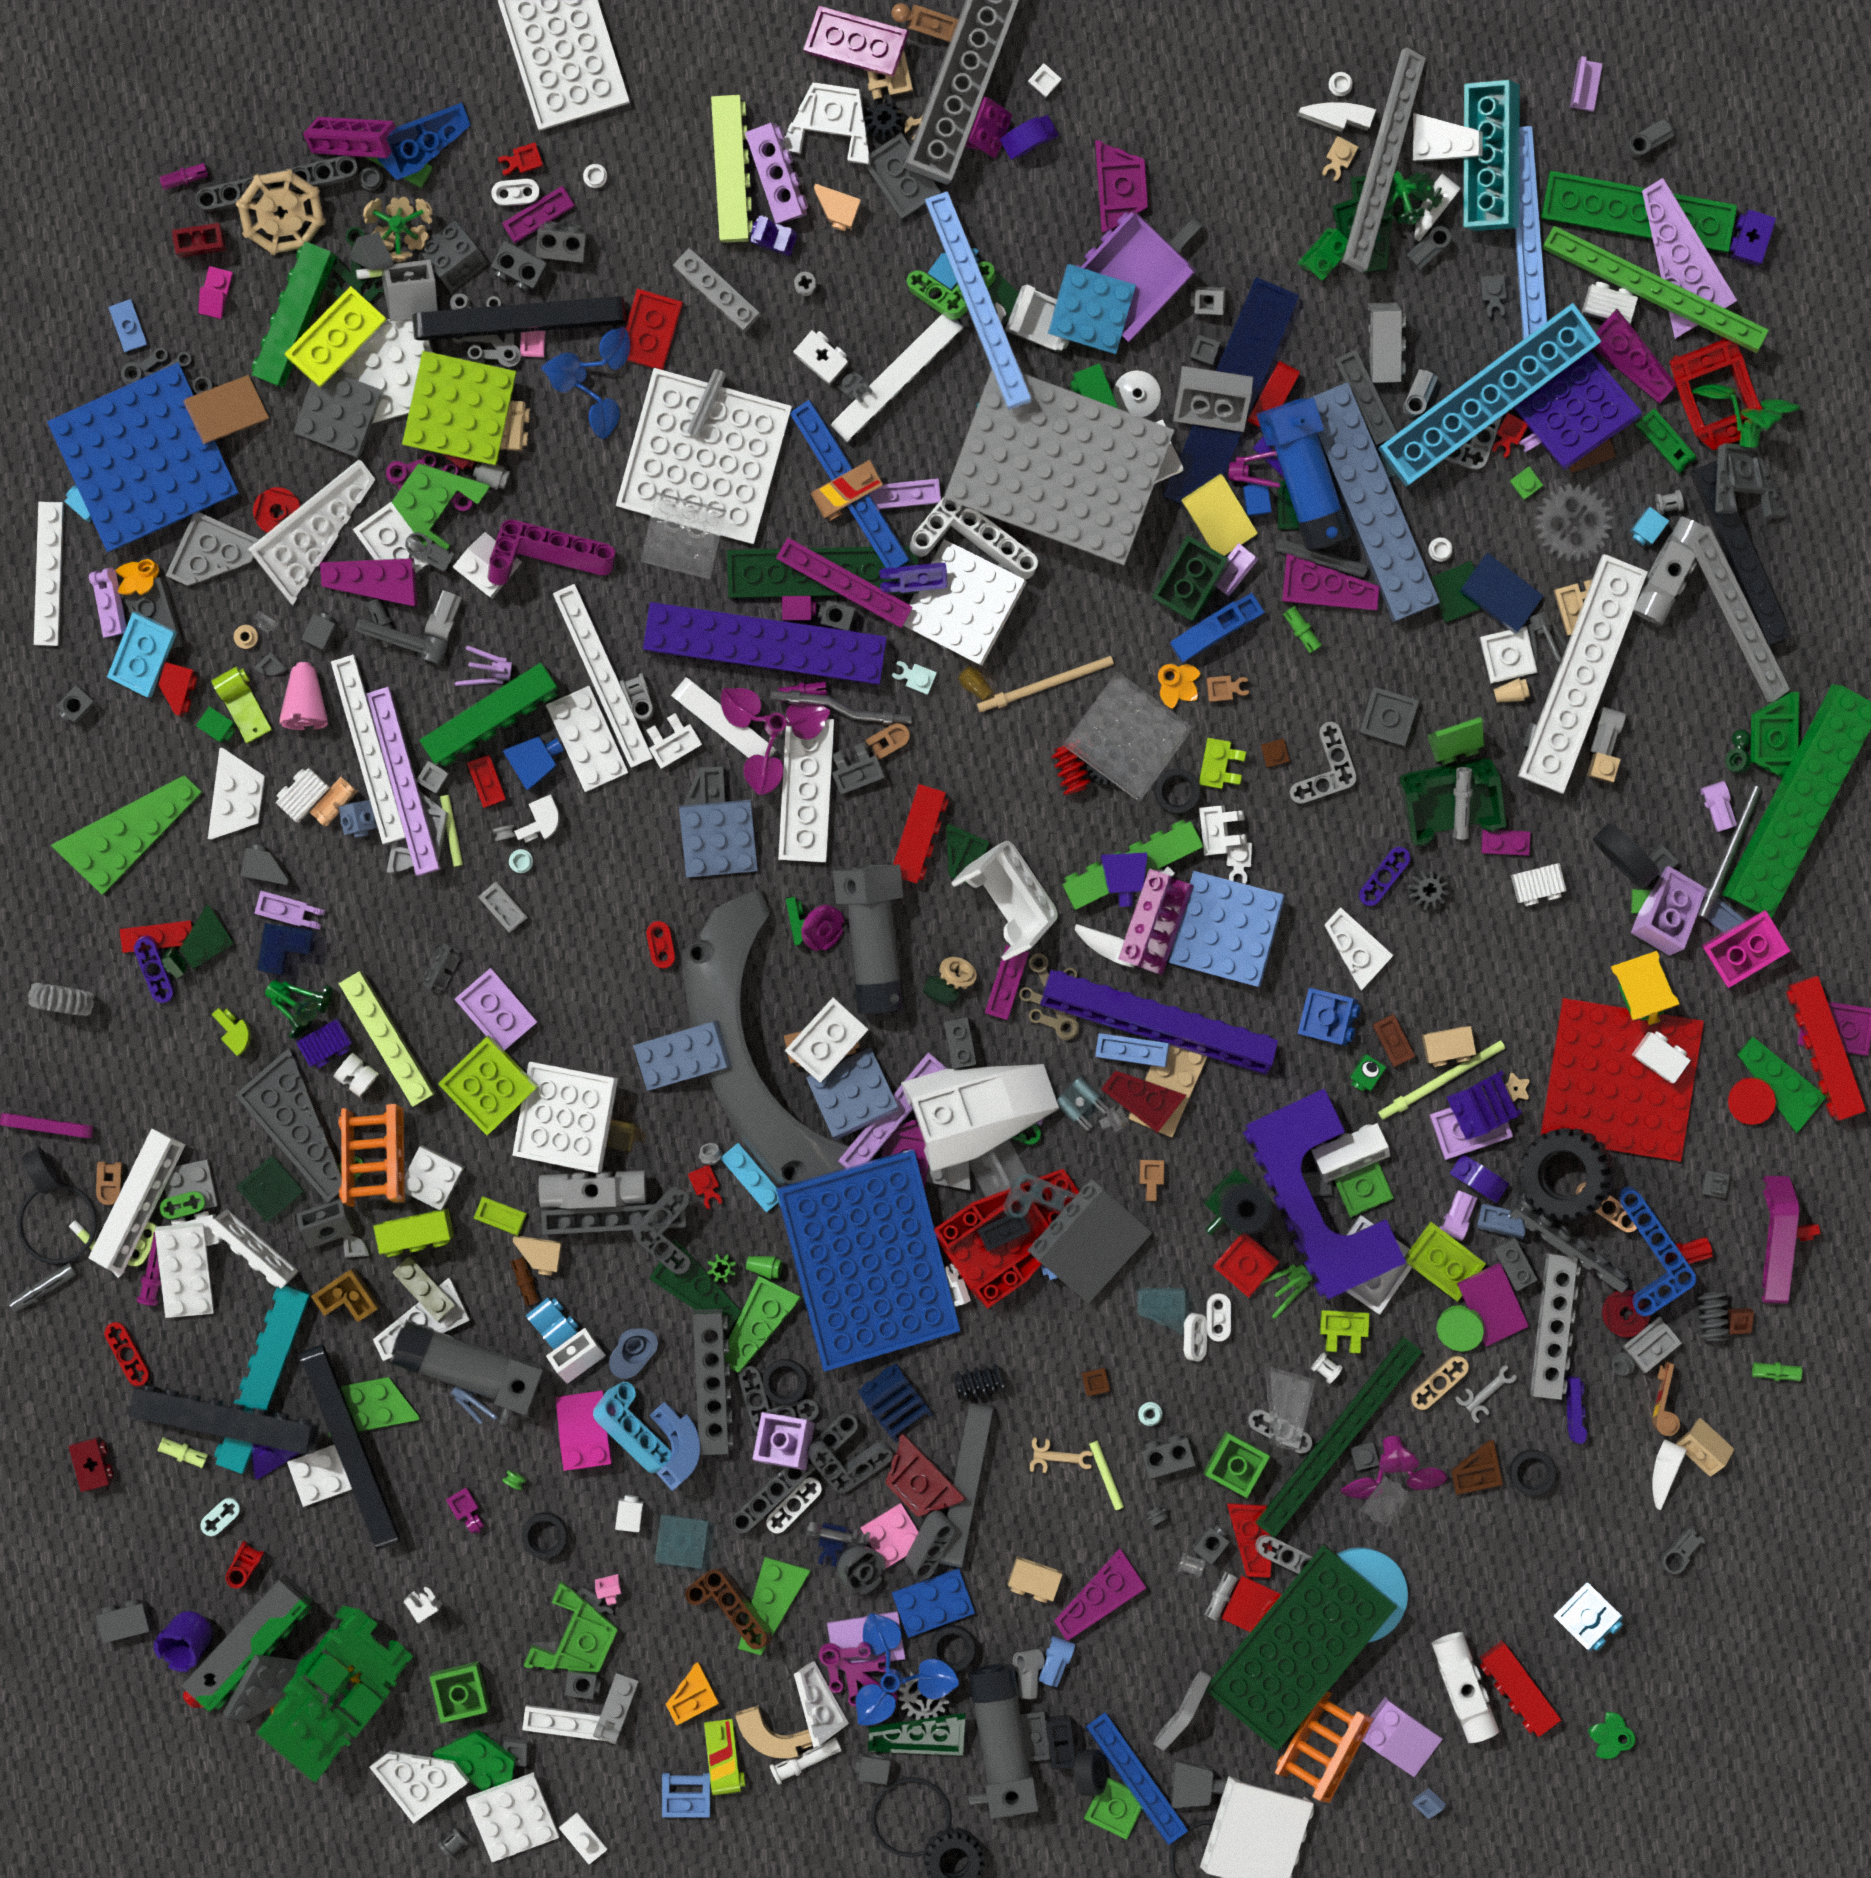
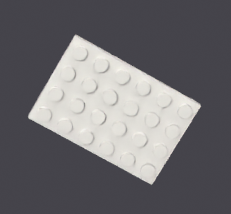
(564, 58)

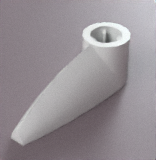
(1449, 191)
(1102, 943)
(1665, 1470)

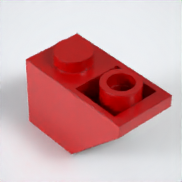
(176, 686)

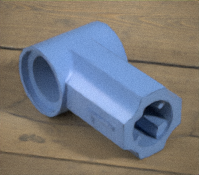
(1057, 1657)

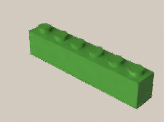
(1160, 852)

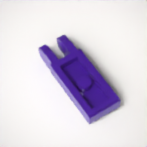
(915, 578)
(1575, 1410)

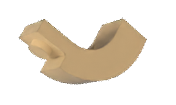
(766, 1741)

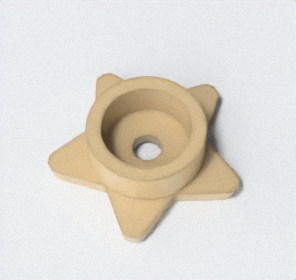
(1520, 1083)

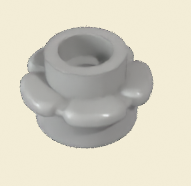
(710, 1154)

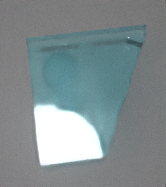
(1163, 1306)

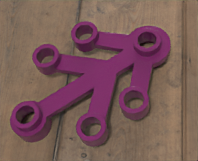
(407, 469)
(853, 1671)

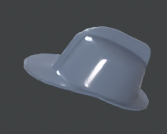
(633, 1352)

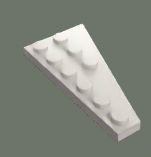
(304, 538)

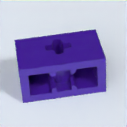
(1761, 227)

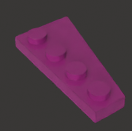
(380, 578)
(1104, 1593)

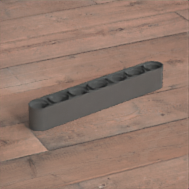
(311, 170)
(786, 1480)
(967, 1480)

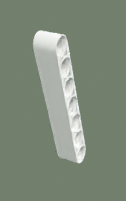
(896, 376)

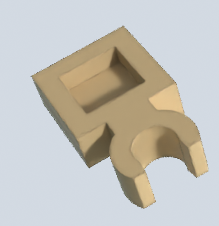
(1340, 155)

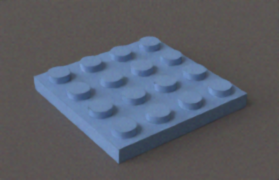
(1227, 929)

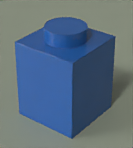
(1256, 499)

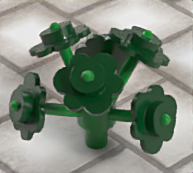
(1420, 188)

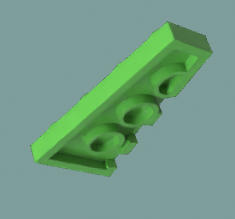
(774, 1594)

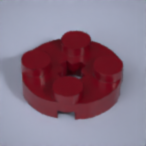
(1615, 1322)

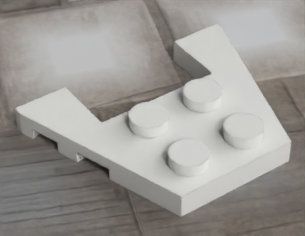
(831, 111)

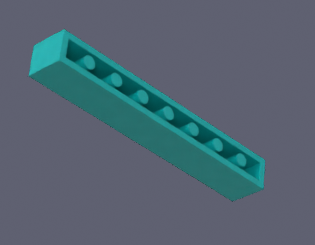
(266, 1367)

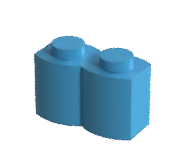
(552, 1322)

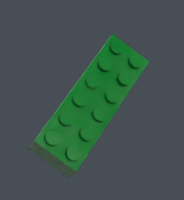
(490, 714)

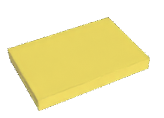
(1219, 515)

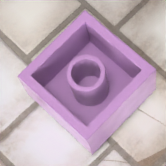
(783, 1441)

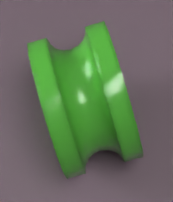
(514, 1480)

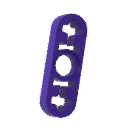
(1390, 858)
(153, 987)

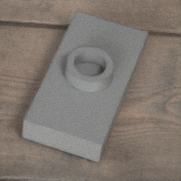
(503, 907)

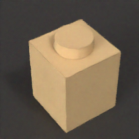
(1603, 767)

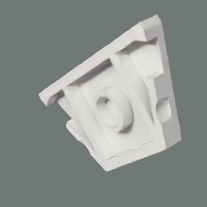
(236, 796)

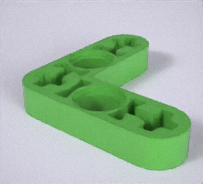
(948, 297)

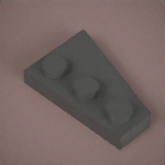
(156, 606)

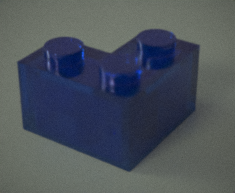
(278, 941)

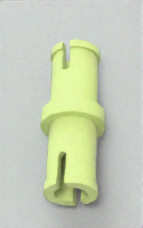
(182, 1452)

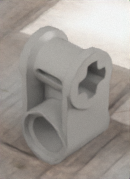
(637, 695)

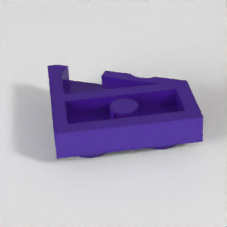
(268, 1458)

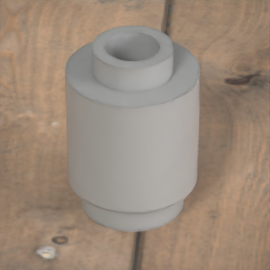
(493, 475)

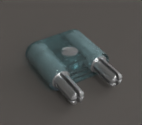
(1077, 1100)

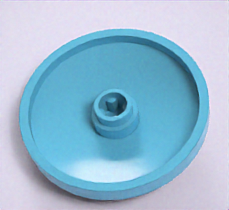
(1385, 1576)

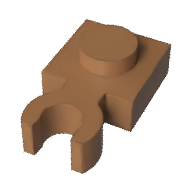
(1222, 688)

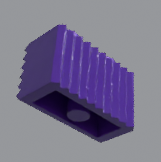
(324, 1043)

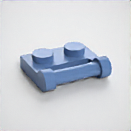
(685, 1803)

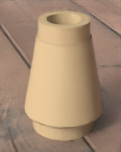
(1513, 691)

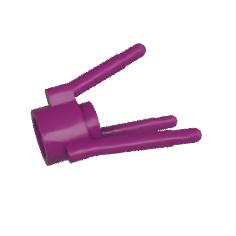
(1240, 472)

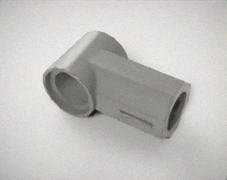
(1420, 392)
(443, 617)
(1607, 730)
(1027, 1666)

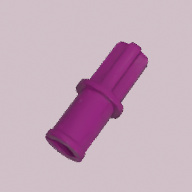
(183, 176)

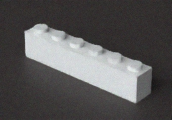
(136, 1201)

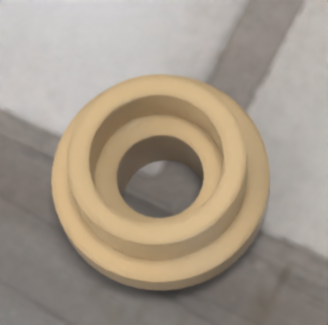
(252, 640)

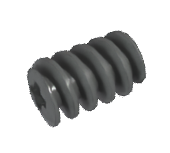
(1713, 1316)

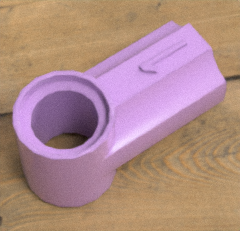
(1717, 800)
(1458, 1216)

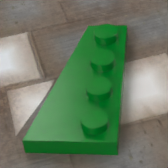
(1794, 1094)

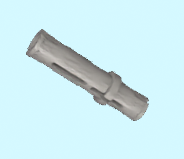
(1462, 802)

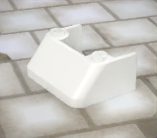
(1015, 893)

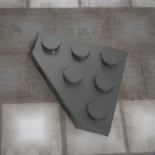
(261, 1687)

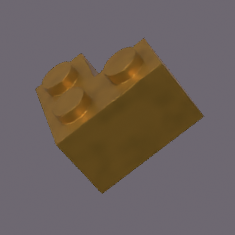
(348, 1290)

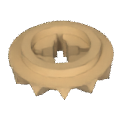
(964, 968)

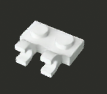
(675, 745)
(1215, 831)

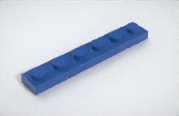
(1136, 1778)

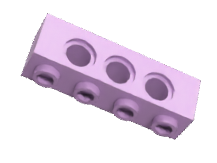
(758, 141)

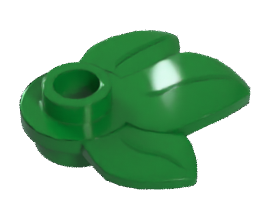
(1608, 1735)

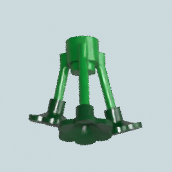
(305, 1011)

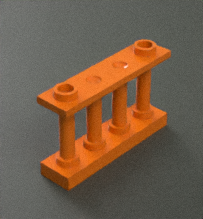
(393, 1165)
(1336, 1765)

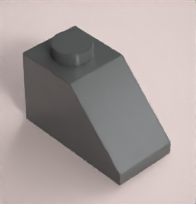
(263, 866)

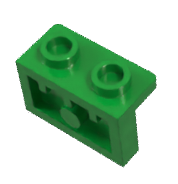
(1324, 253)

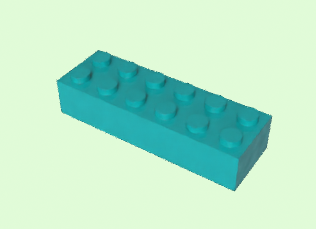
(1493, 178)

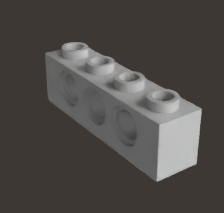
(716, 290)

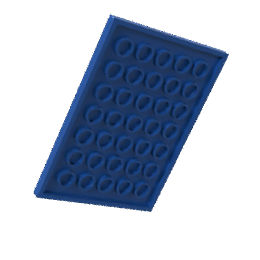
(868, 1260)

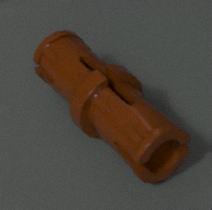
(525, 1281)

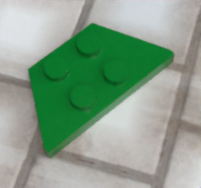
(1775, 734)
(480, 1759)

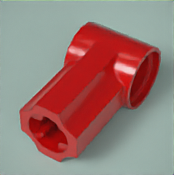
(1692, 1251)

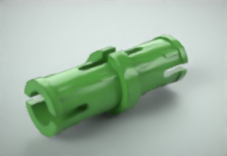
(1302, 629)
(1777, 1371)

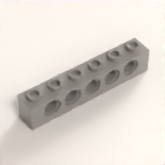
(1545, 1337)

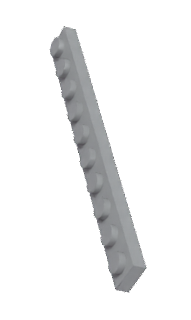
(1384, 160)

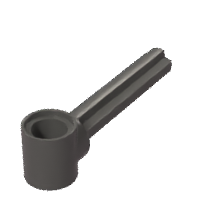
(430, 648)

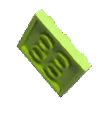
(488, 1085)

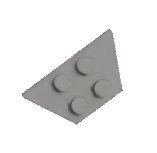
(437, 817)

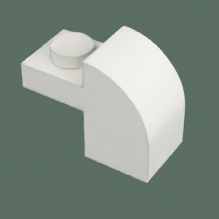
(546, 817)

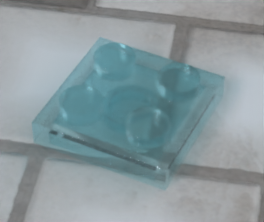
(681, 1541)

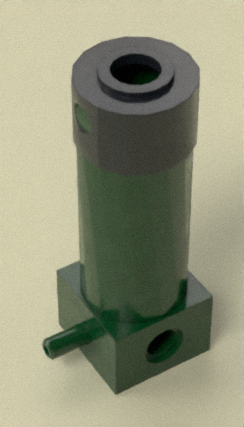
(1238, 1204)

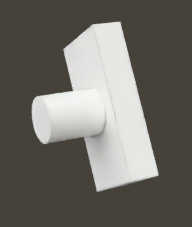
(583, 1838)

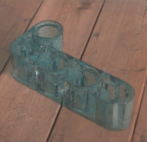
(1035, 1195)

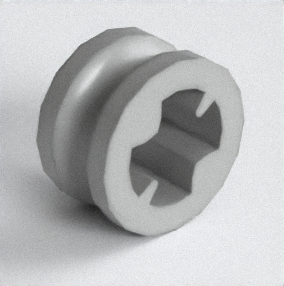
(504, 832)

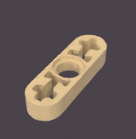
(1457, 1376)

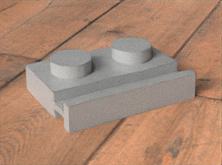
(1652, 1344)

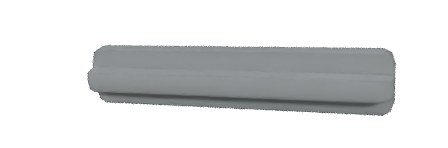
(706, 402)

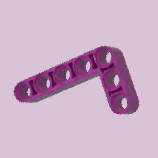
(547, 545)
(1781, 1238)

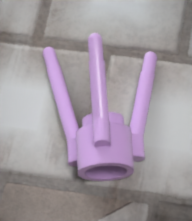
(499, 669)

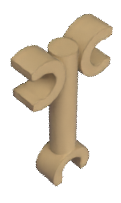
(1042, 1454)

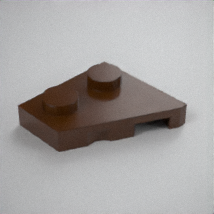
(1477, 1470)

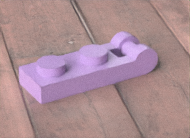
(108, 602)

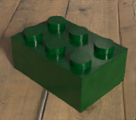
(1191, 578)

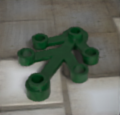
(351, 278)

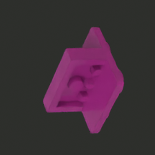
(988, 127)

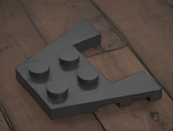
(1743, 471)

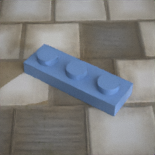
(1132, 1050)

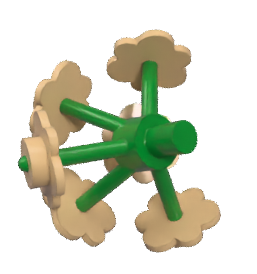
(400, 211)

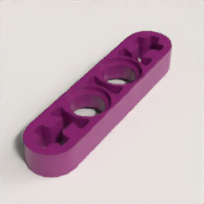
(46, 1125)

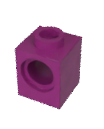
(797, 608)

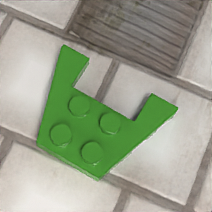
(427, 496)
(584, 1639)

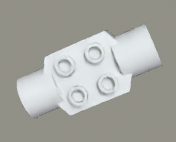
(1470, 1705)

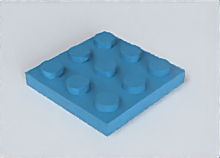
(1091, 309)

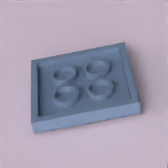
(718, 838)
(853, 1094)

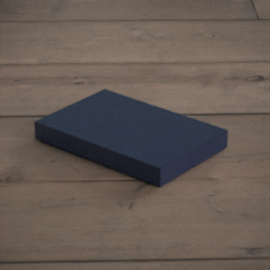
(1501, 593)

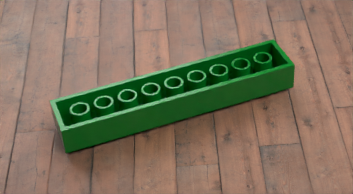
(1801, 801)

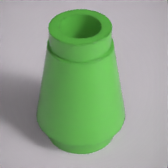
(765, 1265)

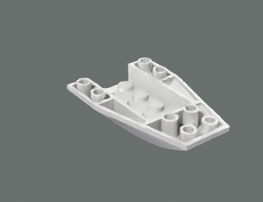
(977, 1109)

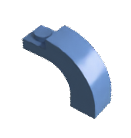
(684, 1445)

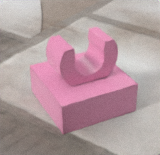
(608, 1588)

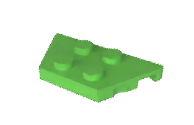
(377, 1404)

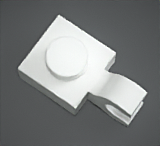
(957, 1287)

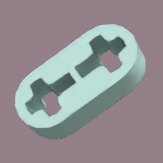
(216, 1512)

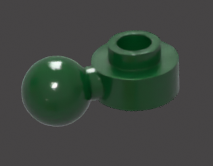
(1740, 740)

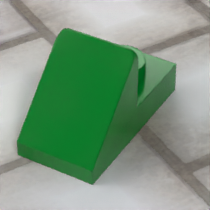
(794, 911)

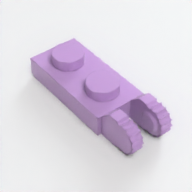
(286, 909)

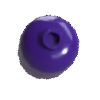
(184, 1640)

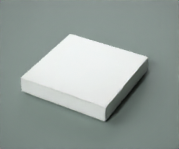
(1508, 655)

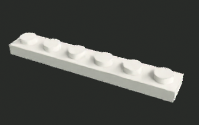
(48, 573)

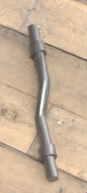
(795, 697)

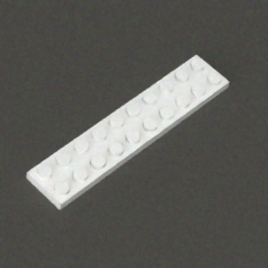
(1582, 673)

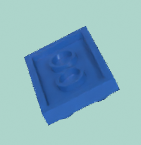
(933, 1602)

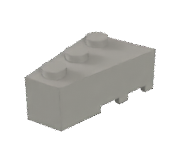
(1386, 342)

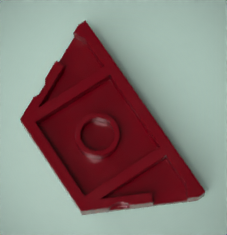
(919, 1481)

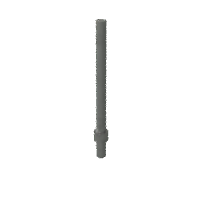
(1711, 894)

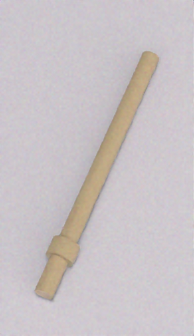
(1001, 699)

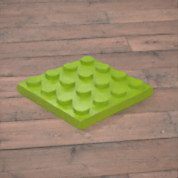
(459, 408)

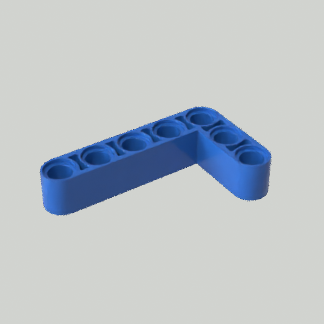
(1660, 1249)

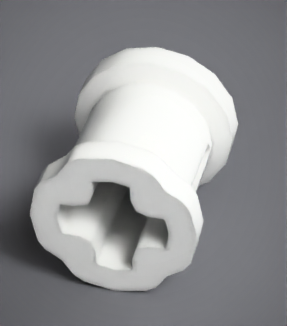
(1326, 1368)

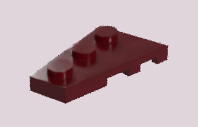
(1144, 1099)

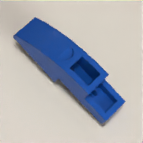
(1216, 627)

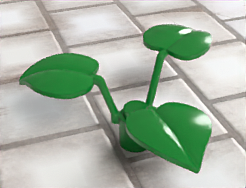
(1758, 418)

